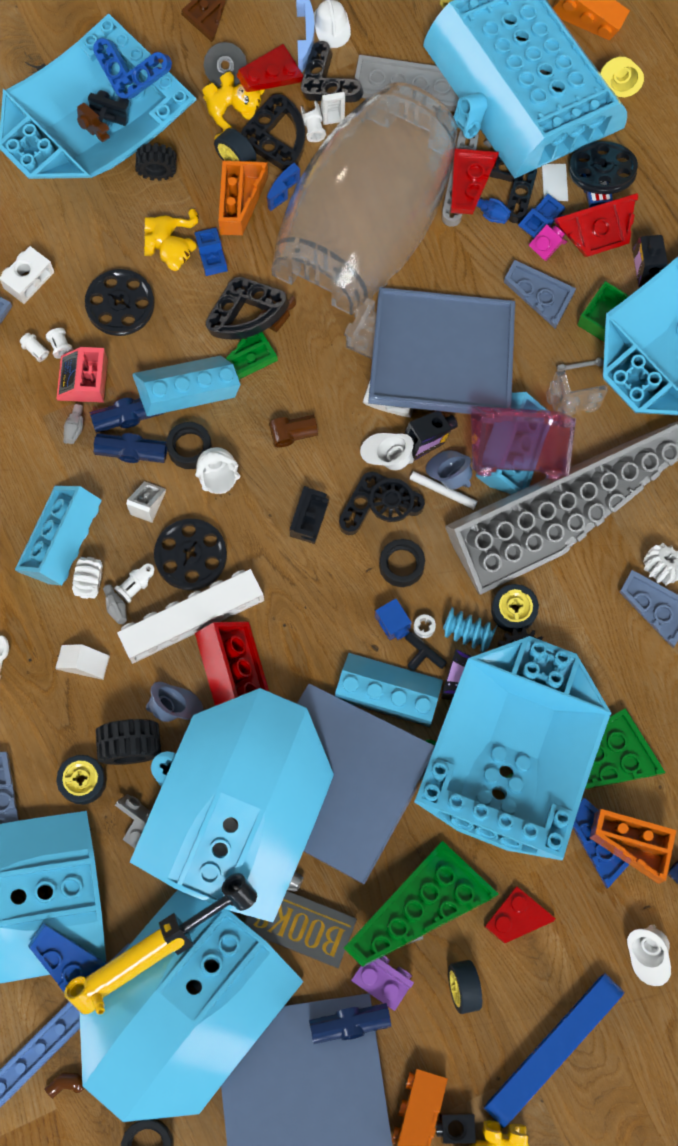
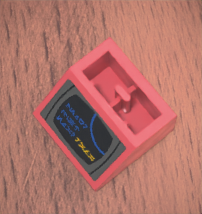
(82, 375)

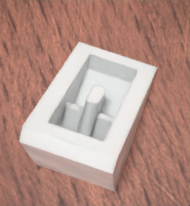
(146, 501)
(82, 661)

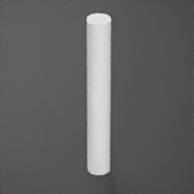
(442, 489)

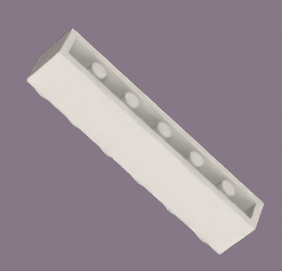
(191, 615)

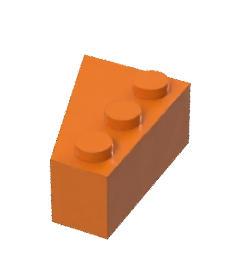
(595, 16)
(239, 194)
(636, 842)
(420, 1109)

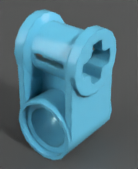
(470, 114)

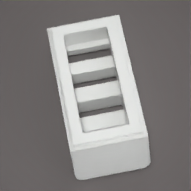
(333, 108)

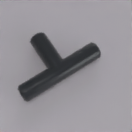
(424, 651)

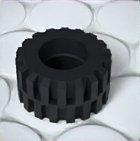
(128, 741)

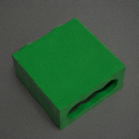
(594, 315)

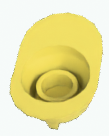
(623, 76)

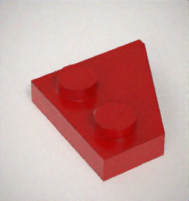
(517, 917)

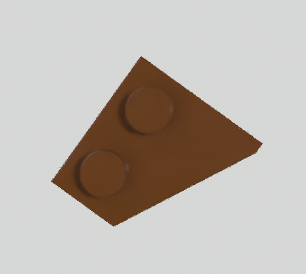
(205, 15)

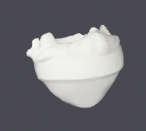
(217, 470)

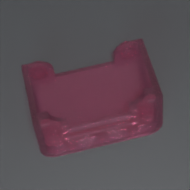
(521, 441)

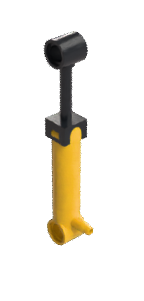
(173, 936)

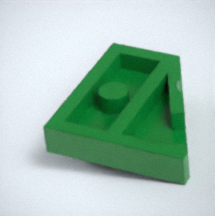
(252, 355)

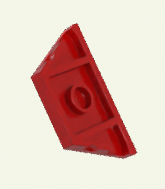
(600, 226)

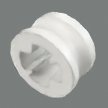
(417, 623)

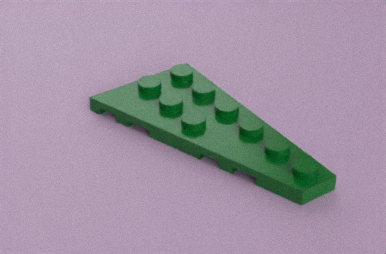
(622, 754)
(429, 898)

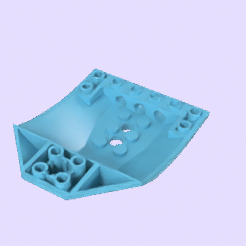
(41, 112)
(644, 346)
(524, 711)
(248, 763)
(54, 854)
(172, 1050)

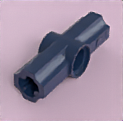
(124, 413)
(130, 448)
(350, 1023)

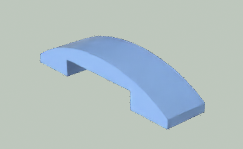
(305, 9)

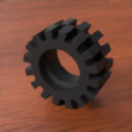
(155, 162)

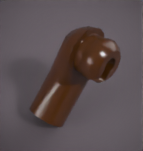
(65, 1080)

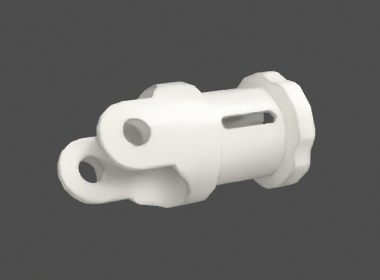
(312, 121)
(137, 577)

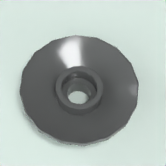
(223, 52)

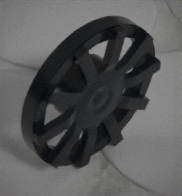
(391, 500)

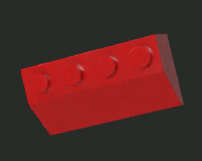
(230, 660)

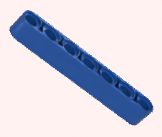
(553, 1050)

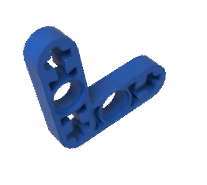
(132, 76)

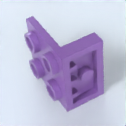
(384, 982)

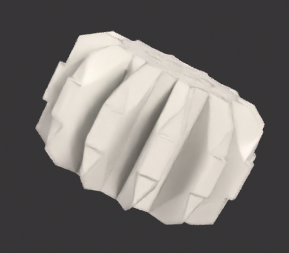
(662, 563)
(87, 577)

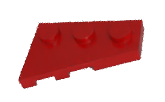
(270, 71)
(469, 178)

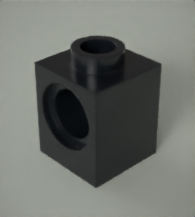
(468, 1128)

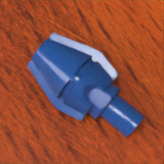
(494, 210)

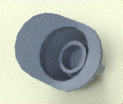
(450, 469)
(172, 702)

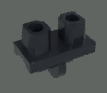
(109, 109)

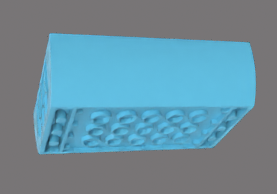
(524, 116)

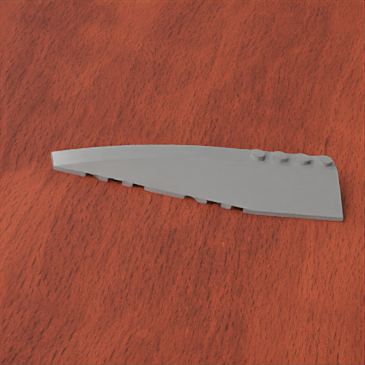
(555, 514)

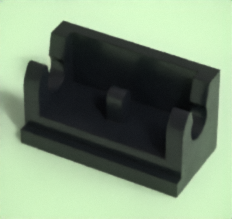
(309, 515)

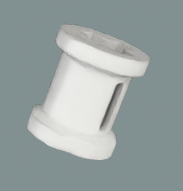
(58, 342)

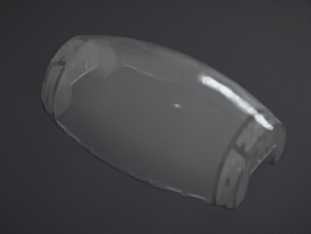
(368, 195)

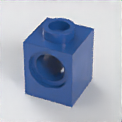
(393, 620)

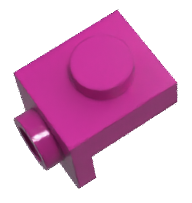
(548, 241)

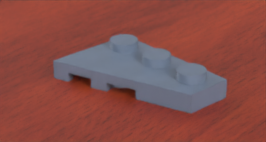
(541, 292)
(654, 604)

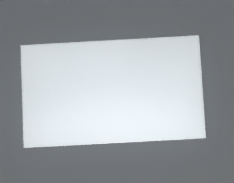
(555, 181)

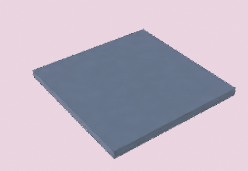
(442, 351)
(371, 786)
(307, 1091)

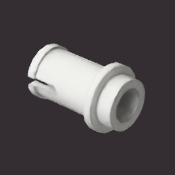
(34, 347)

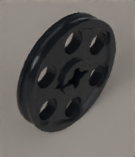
(610, 169)
(119, 312)
(194, 564)

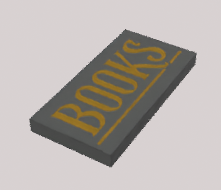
(307, 929)

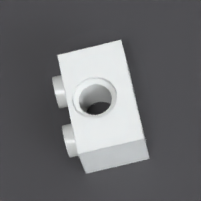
(25, 286)

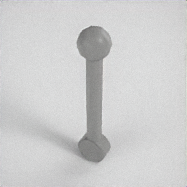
(598, 362)

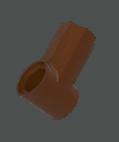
(287, 431)

